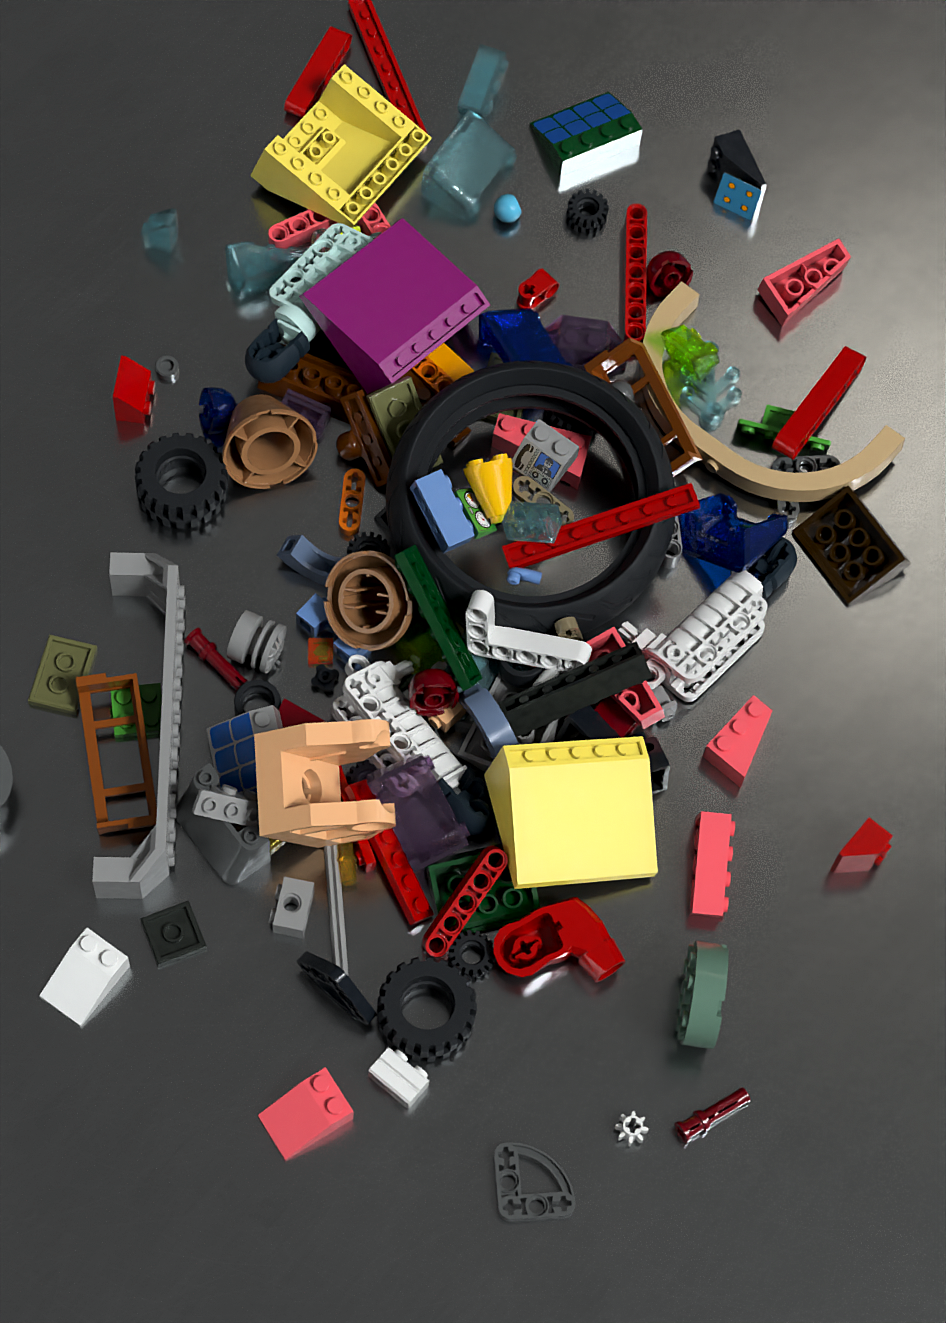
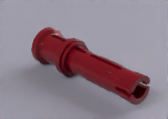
(208, 652)
(703, 1119)

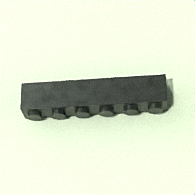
(575, 689)

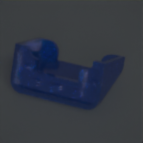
(518, 336)
(723, 538)

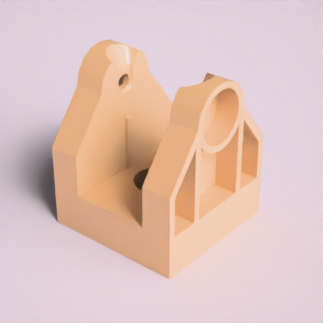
(302, 782)

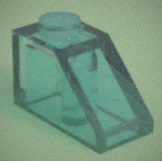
(161, 230)

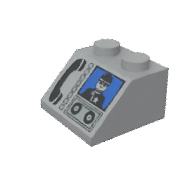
(544, 455)

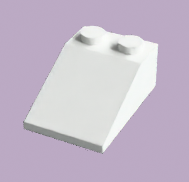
(85, 977)

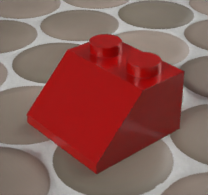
(132, 391)
(864, 849)

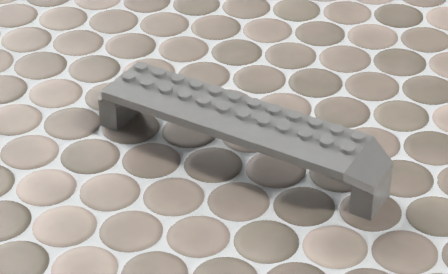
(150, 864)

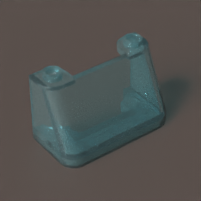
(466, 166)

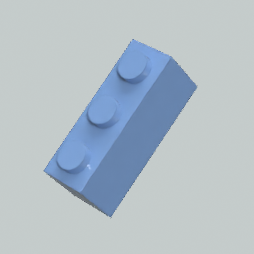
(442, 511)

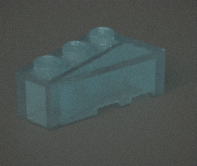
(483, 81)

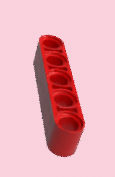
(318, 72)
(463, 914)

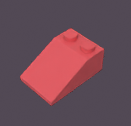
(306, 1114)

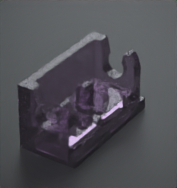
(314, 411)

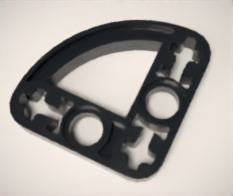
(337, 986)

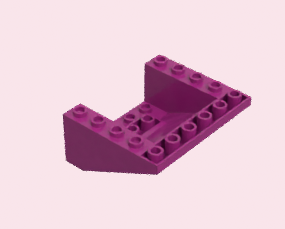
(392, 305)

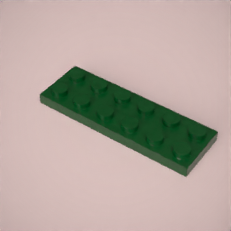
(442, 625)

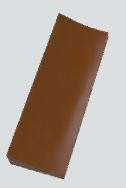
(318, 381)

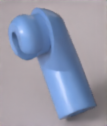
(516, 574)

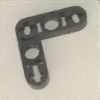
(787, 464)

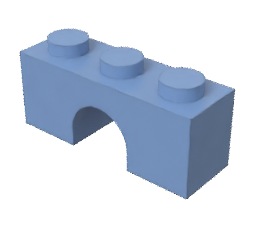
(314, 620)

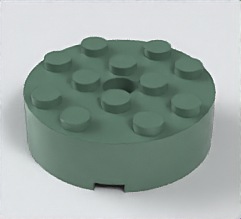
(702, 994)

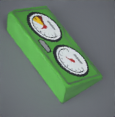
(474, 512)

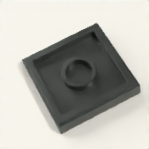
(173, 933)

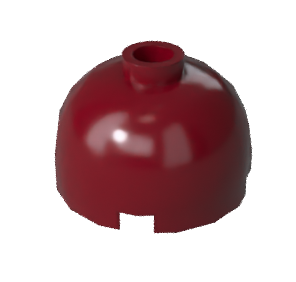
(667, 271)
(432, 692)

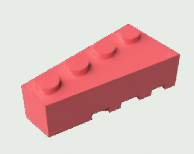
(802, 280)
(511, 431)
(636, 700)
(711, 864)

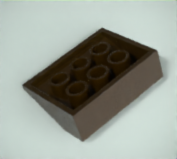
(851, 546)

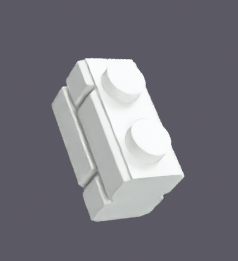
(399, 1077)

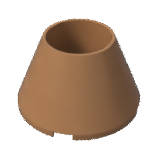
(267, 443)

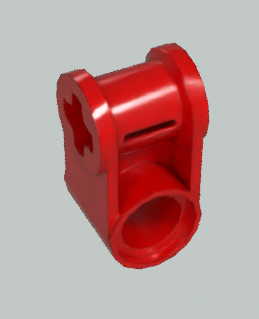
(536, 289)

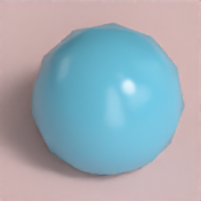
(507, 208)

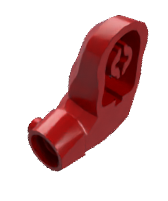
(553, 936)

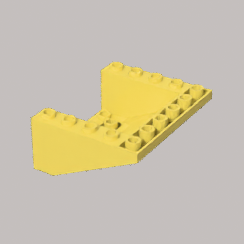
(341, 151)
(574, 811)

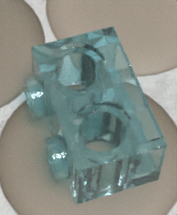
(532, 522)

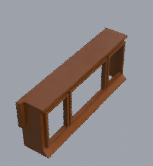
(608, 361)
(100, 683)

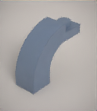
(307, 559)
(488, 718)

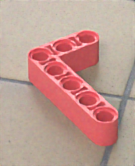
(308, 223)

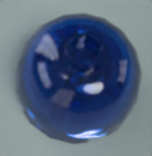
(217, 410)

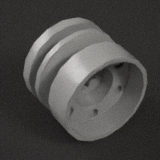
(261, 643)

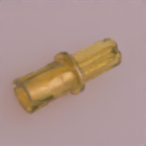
(347, 864)

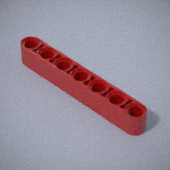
(635, 267)
(819, 402)

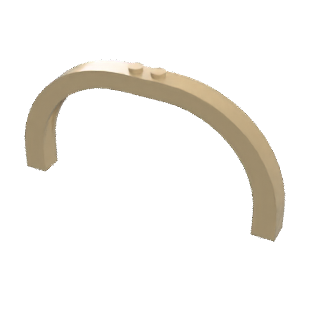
(733, 467)

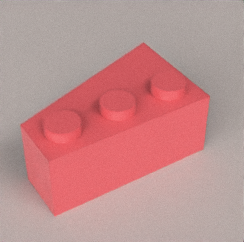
(738, 740)

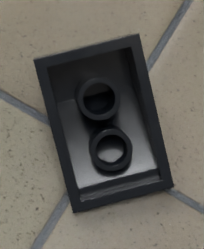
(732, 156)

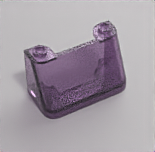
(422, 813)

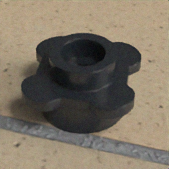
(327, 684)

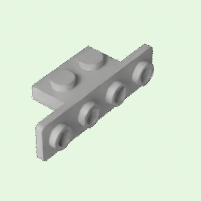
(228, 805)

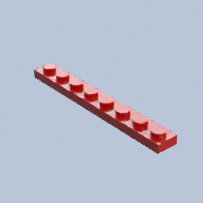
(383, 59)
(605, 526)

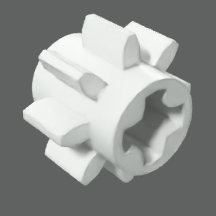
(637, 1125)

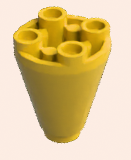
(492, 485)

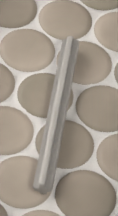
(336, 911)

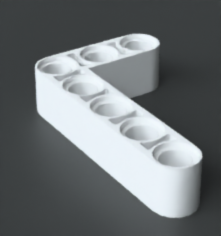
(516, 644)

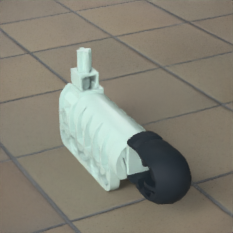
(293, 323)

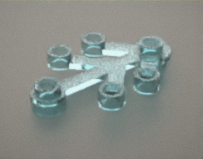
(711, 390)

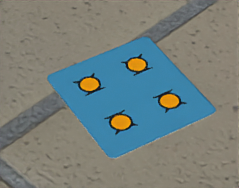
(737, 196)

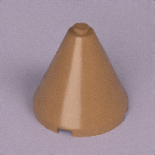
(368, 601)

